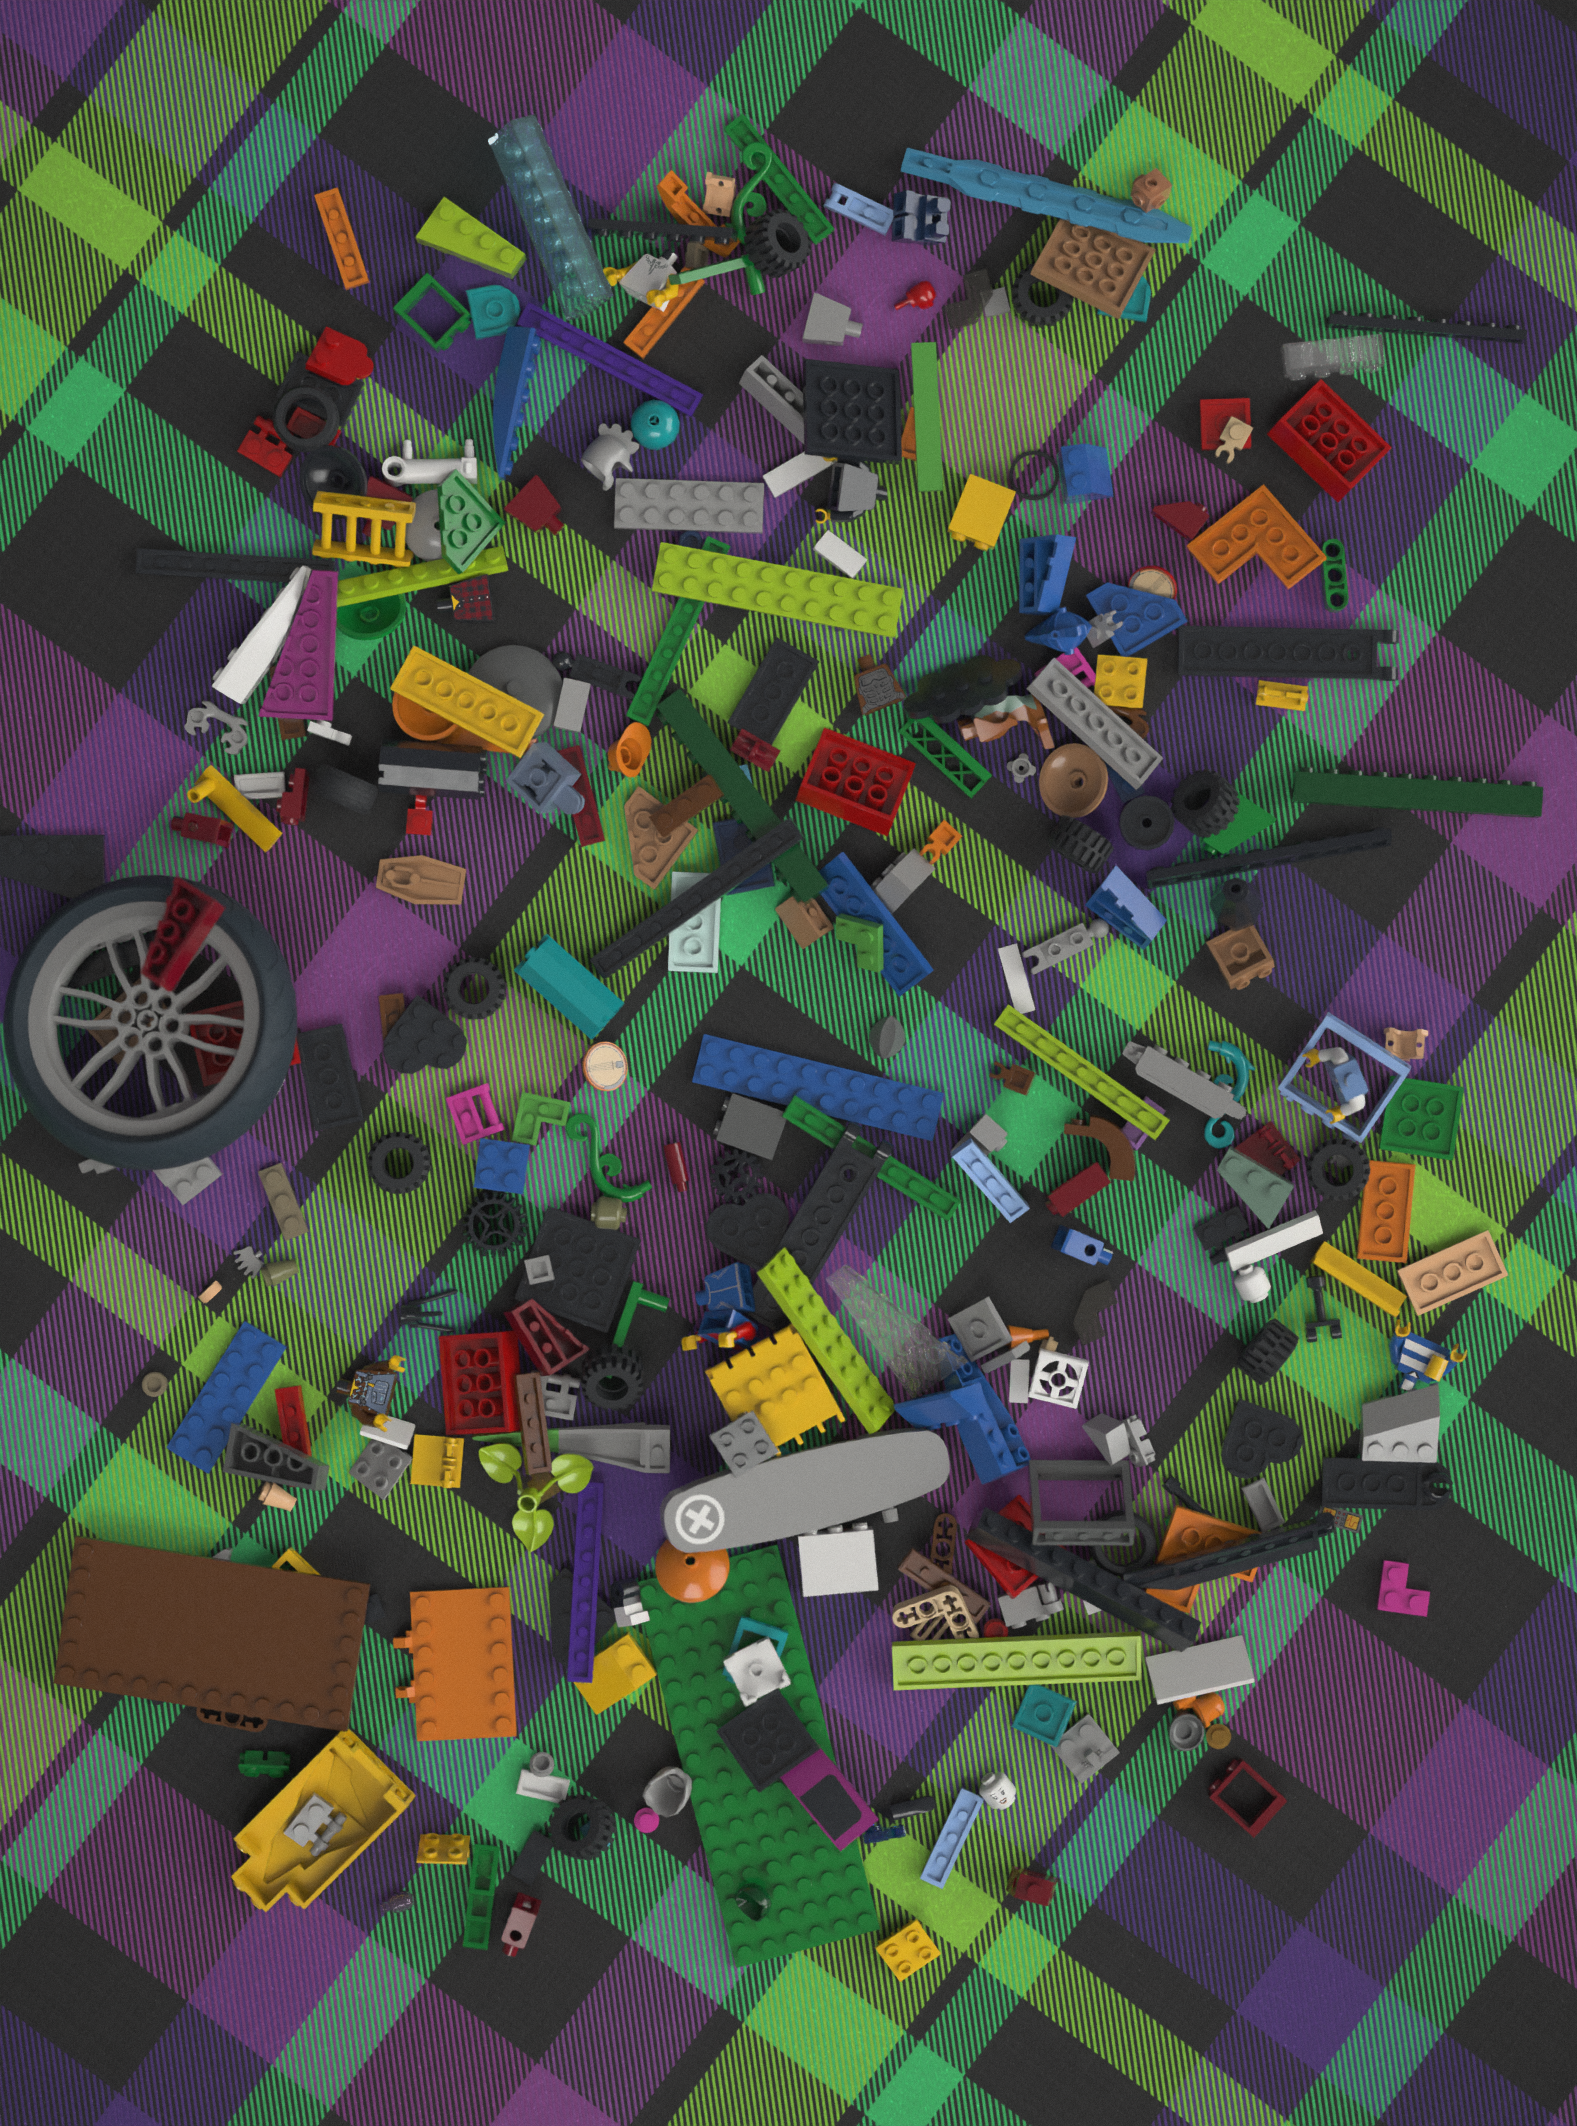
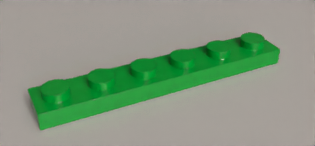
(781, 182)

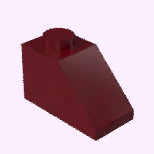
(1182, 517)

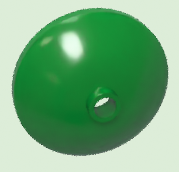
(386, 612)

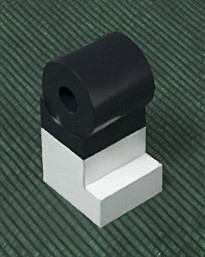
(627, 1603)

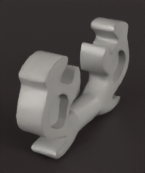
(198, 718)

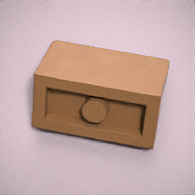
(804, 922)

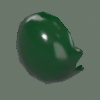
(753, 1901)

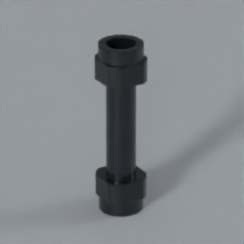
(1172, 1486)

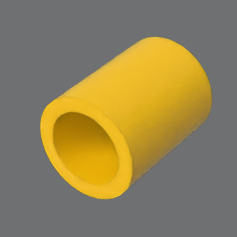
(1436, 1367)

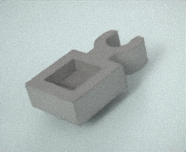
(1102, 628)

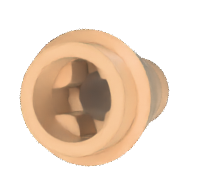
(275, 1496)

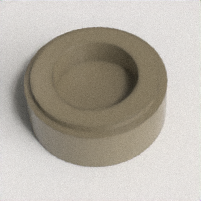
(154, 1384)

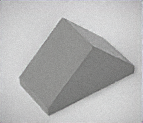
(1109, 1437)

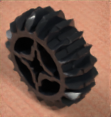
(476, 1211)

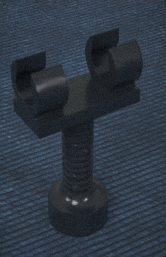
(1316, 1283)

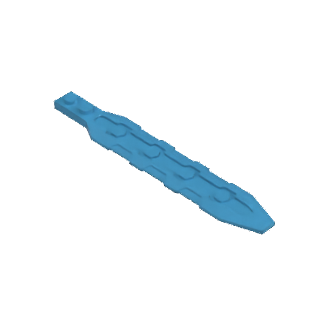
(1047, 197)

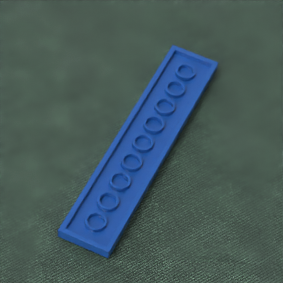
(825, 1087)

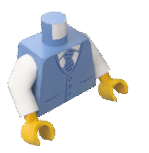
(1345, 1078)

